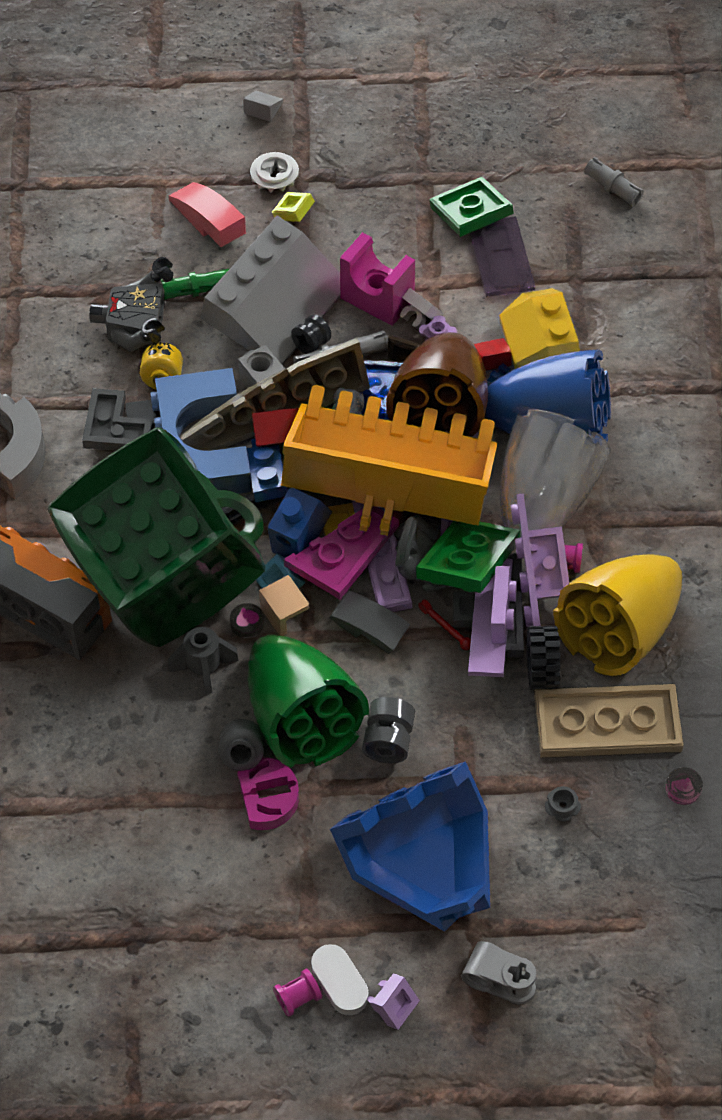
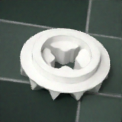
(265, 165)

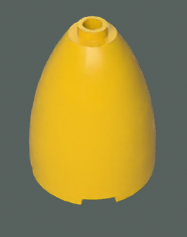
(619, 610)

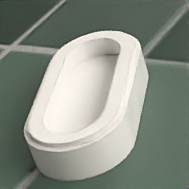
(339, 979)

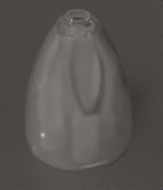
(552, 467)

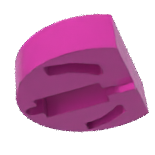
(273, 810)

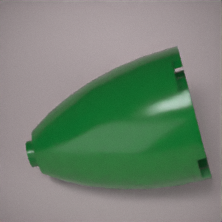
(286, 680)

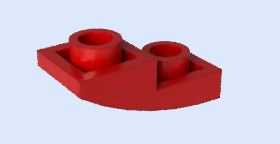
(273, 426)

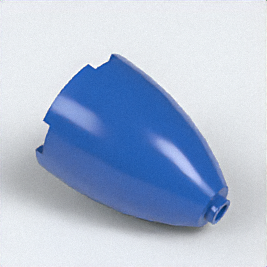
(560, 384)

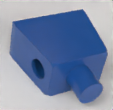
(298, 521)

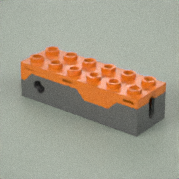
(49, 595)

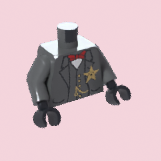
(136, 309)

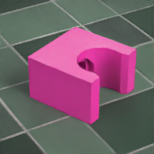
(372, 284)

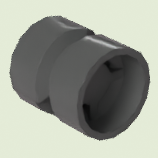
(388, 730)

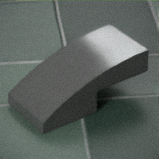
(372, 620)

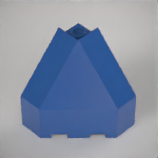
(423, 847)

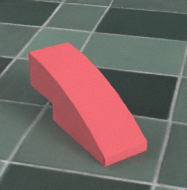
(209, 213)

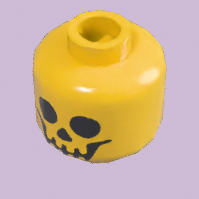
(160, 361)

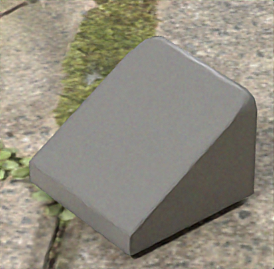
(261, 105)

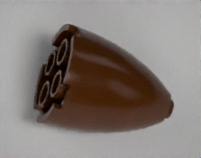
(443, 376)

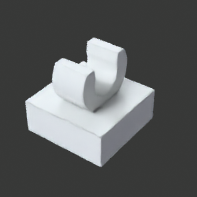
(420, 307)

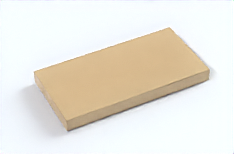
(608, 720)

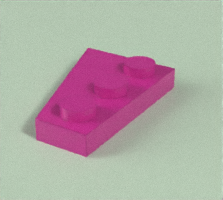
(341, 555)

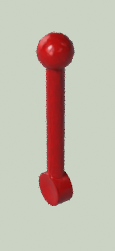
(426, 608)

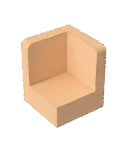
(281, 602)

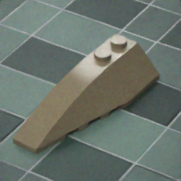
(286, 389)

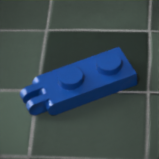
(266, 472)

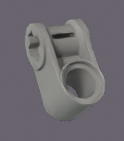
(498, 972)

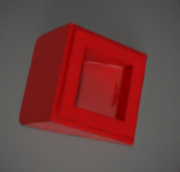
(494, 353)

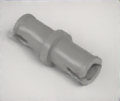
(613, 181)

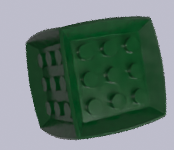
(158, 538)

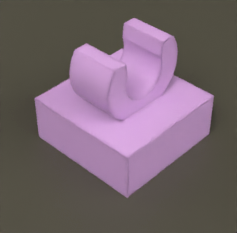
(394, 1001)

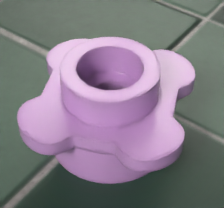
(438, 324)

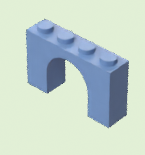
(190, 398)

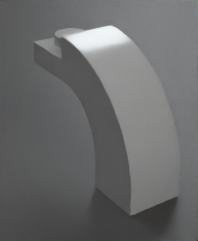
(25, 453)

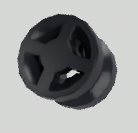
(311, 334)

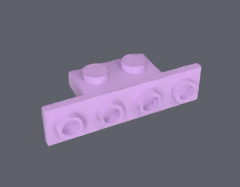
(543, 560)
(491, 623)

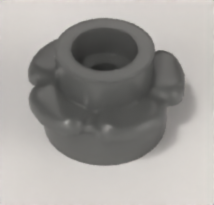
(562, 795)

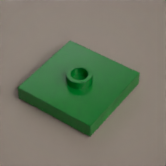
(471, 206)

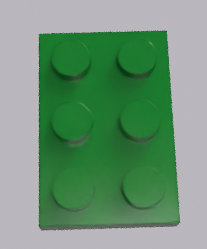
(467, 555)

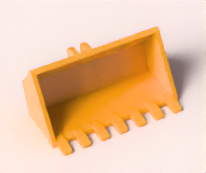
(389, 460)

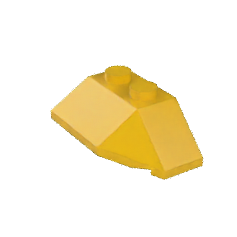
(538, 327)

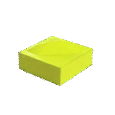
(293, 206)

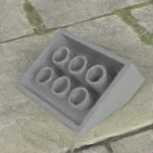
(272, 290)

